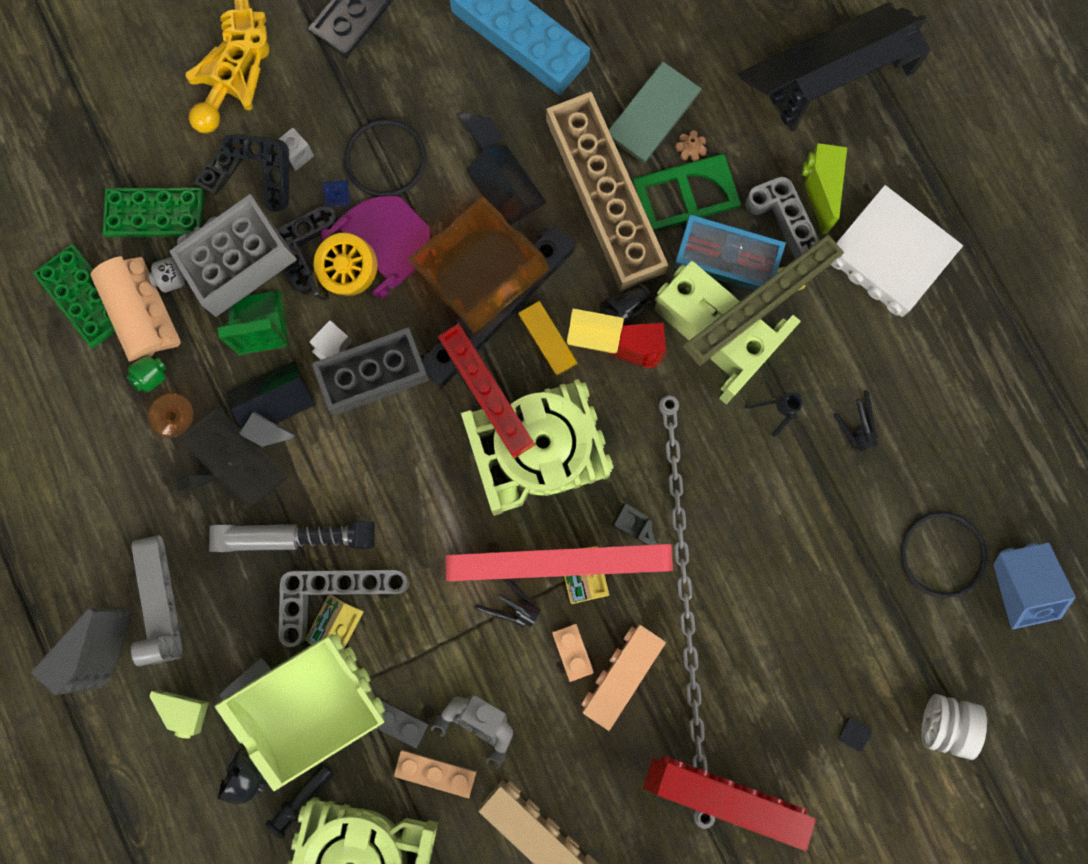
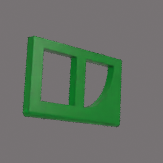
(712, 168)

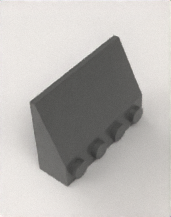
(85, 652)

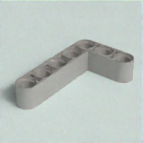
(332, 587)
(157, 604)

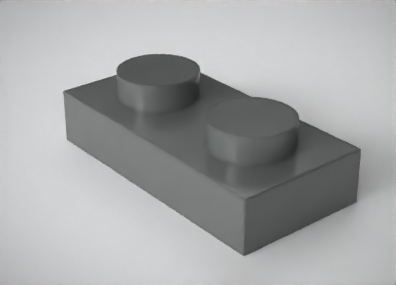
(402, 725)

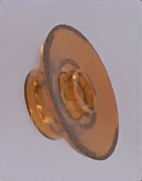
(161, 411)

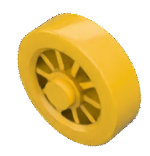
(345, 264)

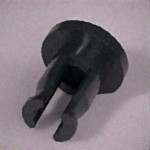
(627, 305)

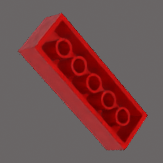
(729, 801)

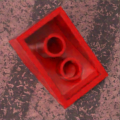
(642, 344)

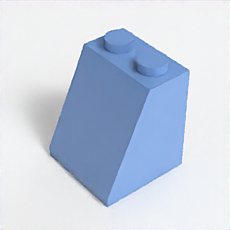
(1032, 585)

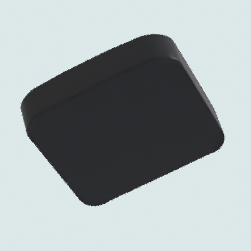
(318, 290)
(855, 734)

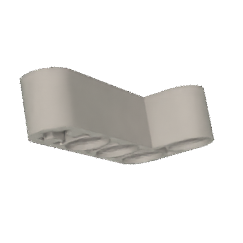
(779, 204)

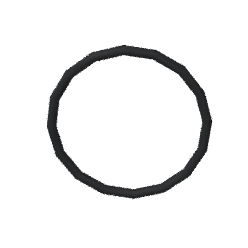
(382, 122)
(976, 533)

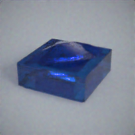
(336, 193)

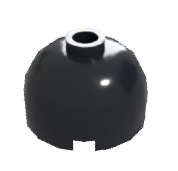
(242, 779)

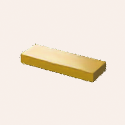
(547, 338)

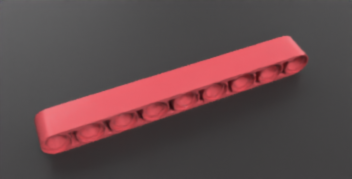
(559, 562)

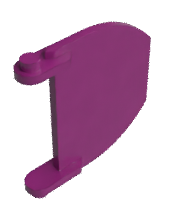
(391, 231)

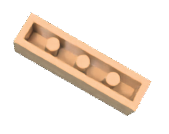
(622, 677)

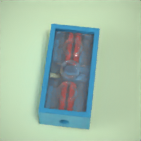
(729, 253)

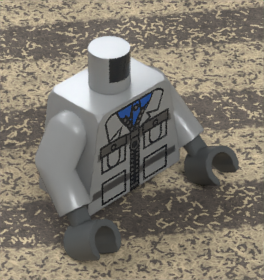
(480, 720)

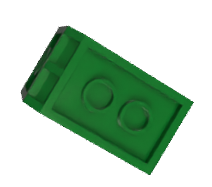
(256, 324)

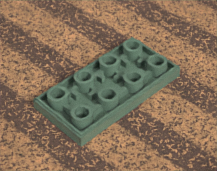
(653, 112)

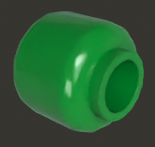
(146, 373)

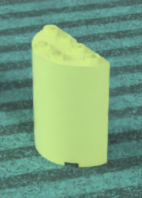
(303, 710)

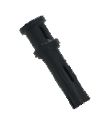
(290, 809)

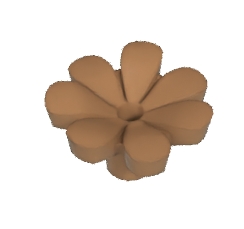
(691, 146)

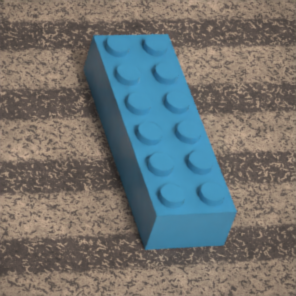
(527, 38)

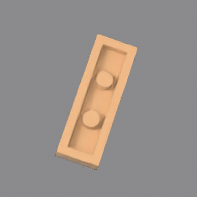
(435, 773)

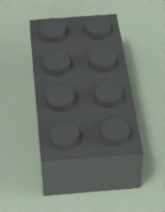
(370, 372)

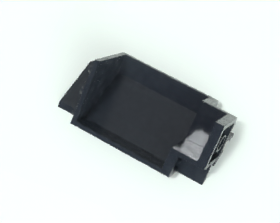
(839, 58)

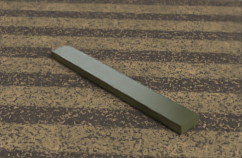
(763, 300)

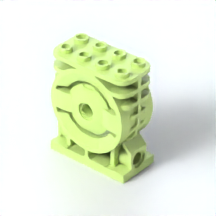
(586, 465)
(324, 821)

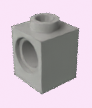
(298, 149)

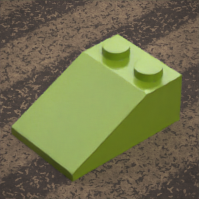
(824, 182)

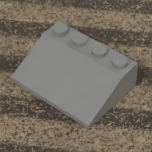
(232, 256)

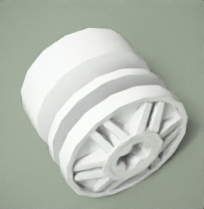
(954, 726)

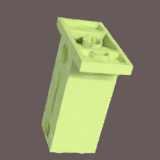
(703, 304)

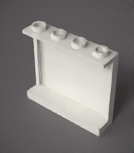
(895, 251)

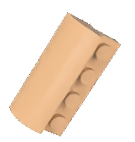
(134, 307)

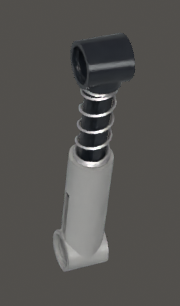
(288, 537)

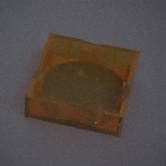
(479, 264)

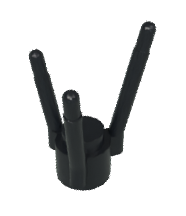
(786, 405)
(867, 436)
(526, 612)

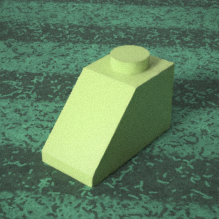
(180, 712)

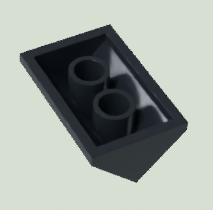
(505, 183)
(273, 396)

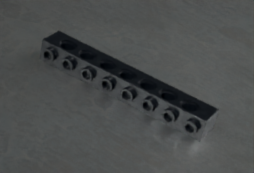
(551, 240)

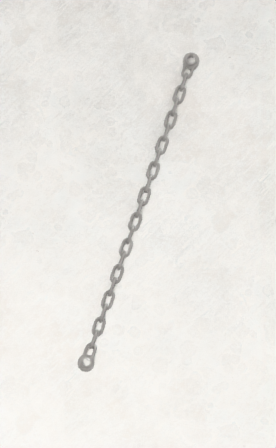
(688, 633)

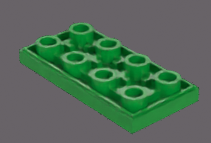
(152, 211)
(73, 290)

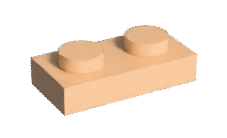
(573, 652)

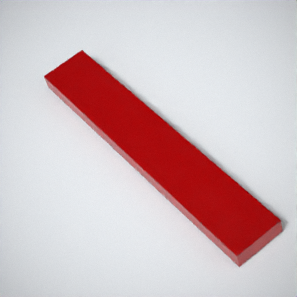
(486, 391)

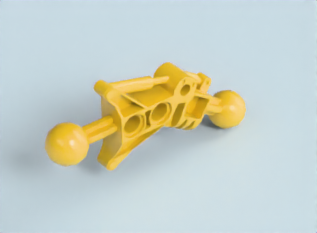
(240, 38)

